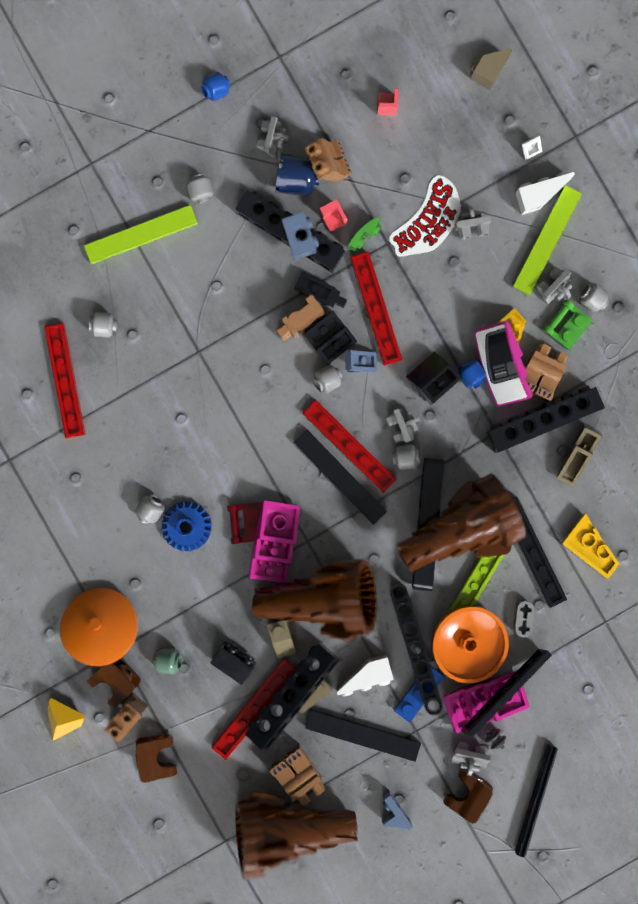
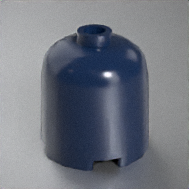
(295, 176)

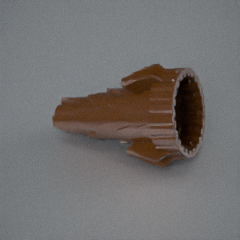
(477, 520)
(335, 595)
(276, 834)

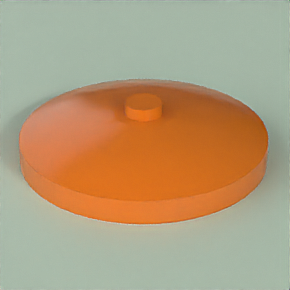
(99, 627)
(469, 644)

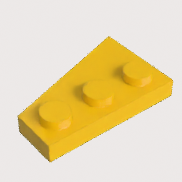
(589, 546)

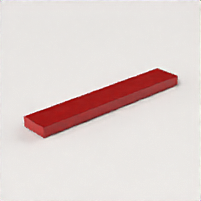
(376, 308)
(64, 380)
(349, 446)
(263, 696)

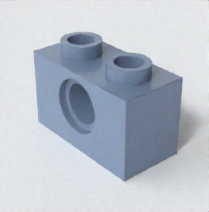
(296, 224)

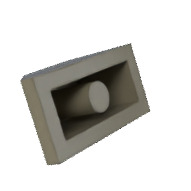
(489, 67)
(281, 638)

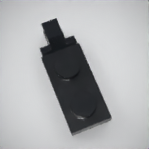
(320, 290)

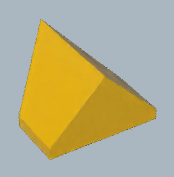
(516, 323)
(63, 719)

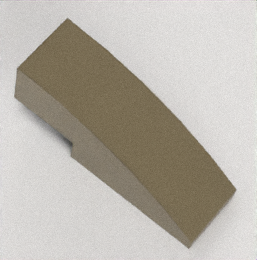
(579, 455)

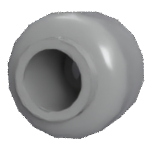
(199, 188)
(594, 297)
(102, 324)
(327, 379)
(407, 457)
(150, 509)

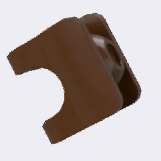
(119, 677)
(146, 758)
(475, 802)

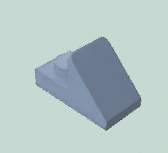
(360, 361)
(397, 817)

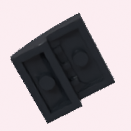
(329, 337)

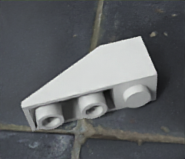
(534, 196)
(370, 673)

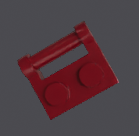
(251, 514)

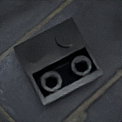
(433, 377)
(233, 662)

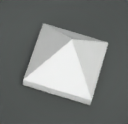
(531, 147)

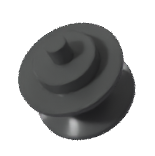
(496, 740)

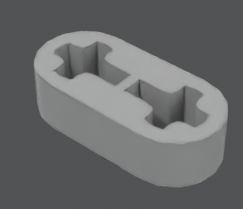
(529, 618)

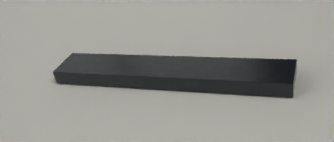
(340, 477)
(539, 563)
(505, 693)
(363, 735)

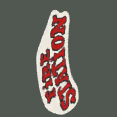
(431, 222)

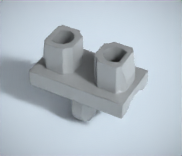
(275, 136)
(464, 226)
(558, 289)
(399, 417)
(470, 760)

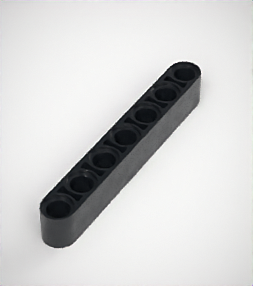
(428, 509)
(415, 658)

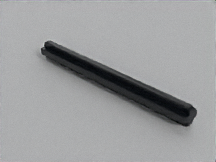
(536, 800)

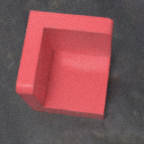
(388, 103)
(333, 215)

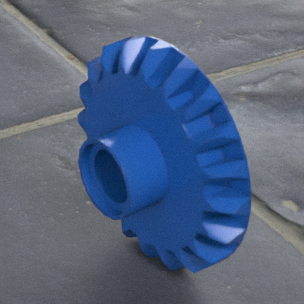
(198, 520)

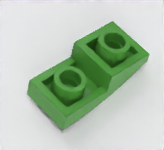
(368, 230)

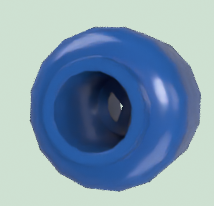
(215, 86)
(472, 374)

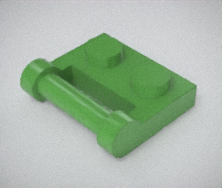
(571, 329)

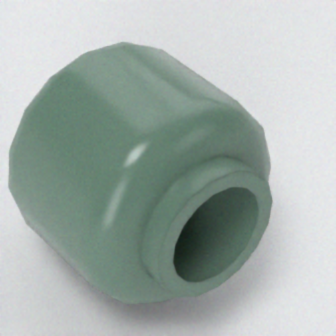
(167, 661)

